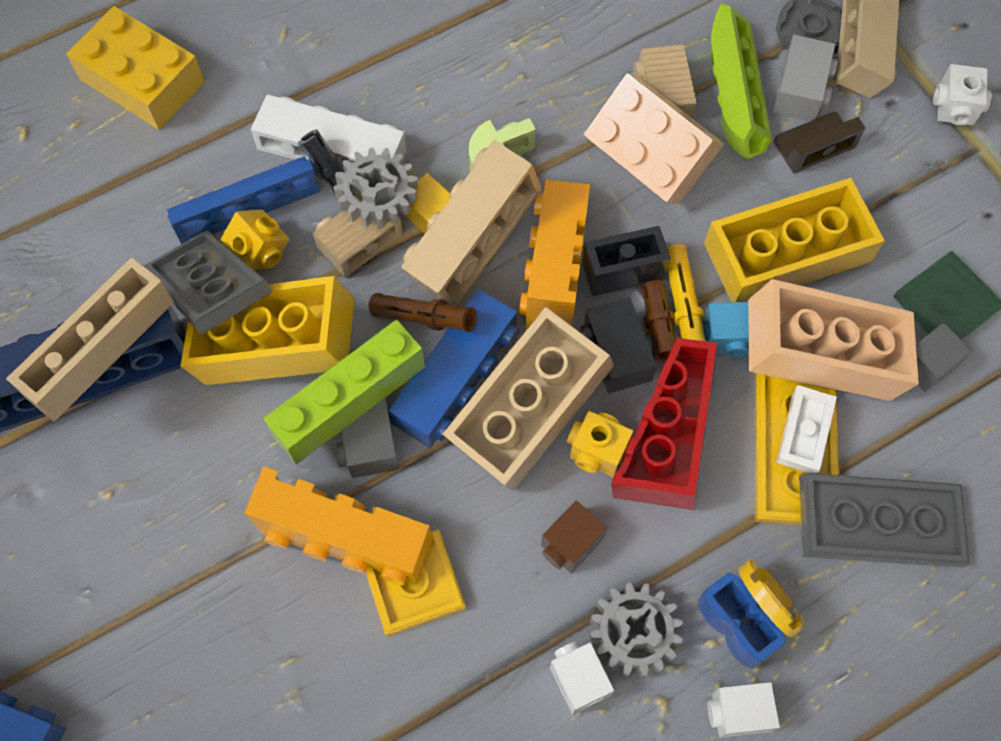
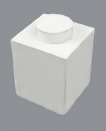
(580, 676)
(743, 710)

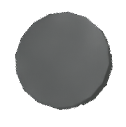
(810, 19)

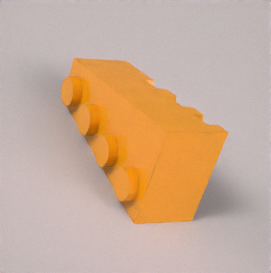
(557, 250)

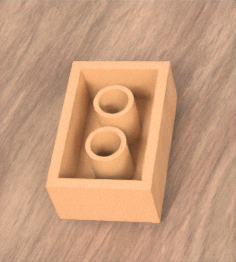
(653, 139)

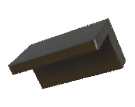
(818, 140)

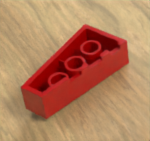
(668, 444)

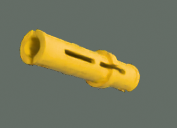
(680, 264)

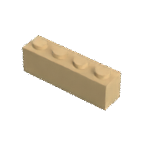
(867, 45)
(91, 339)

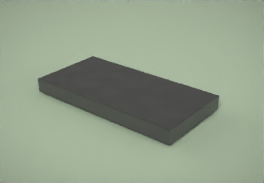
(208, 281)
(883, 520)

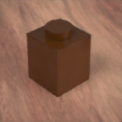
(572, 537)

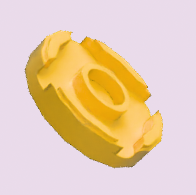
(770, 597)

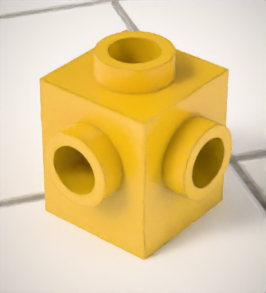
(255, 238)
(599, 443)

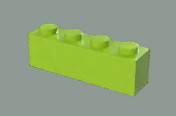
(345, 392)

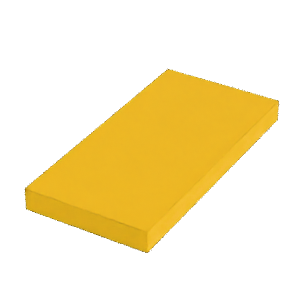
(775, 484)

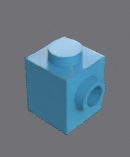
(728, 327)

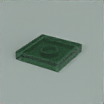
(949, 295)

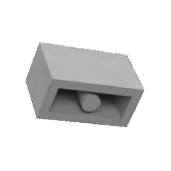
(805, 78)

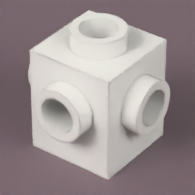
(962, 95)

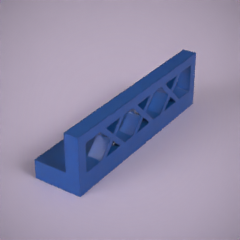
(262, 191)

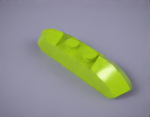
(739, 83)

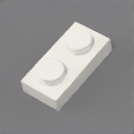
(806, 430)

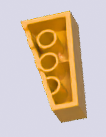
(338, 528)

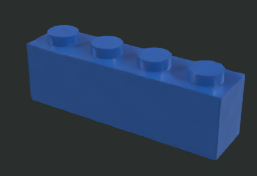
(453, 371)

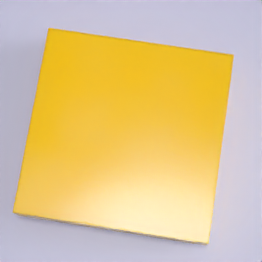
(421, 602)

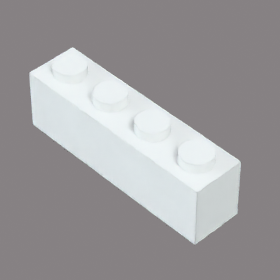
(284, 122)

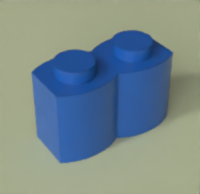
(746, 628)

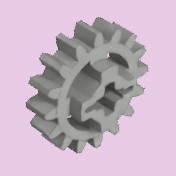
(379, 190)
(649, 641)

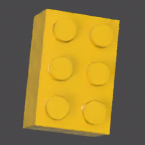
(136, 67)

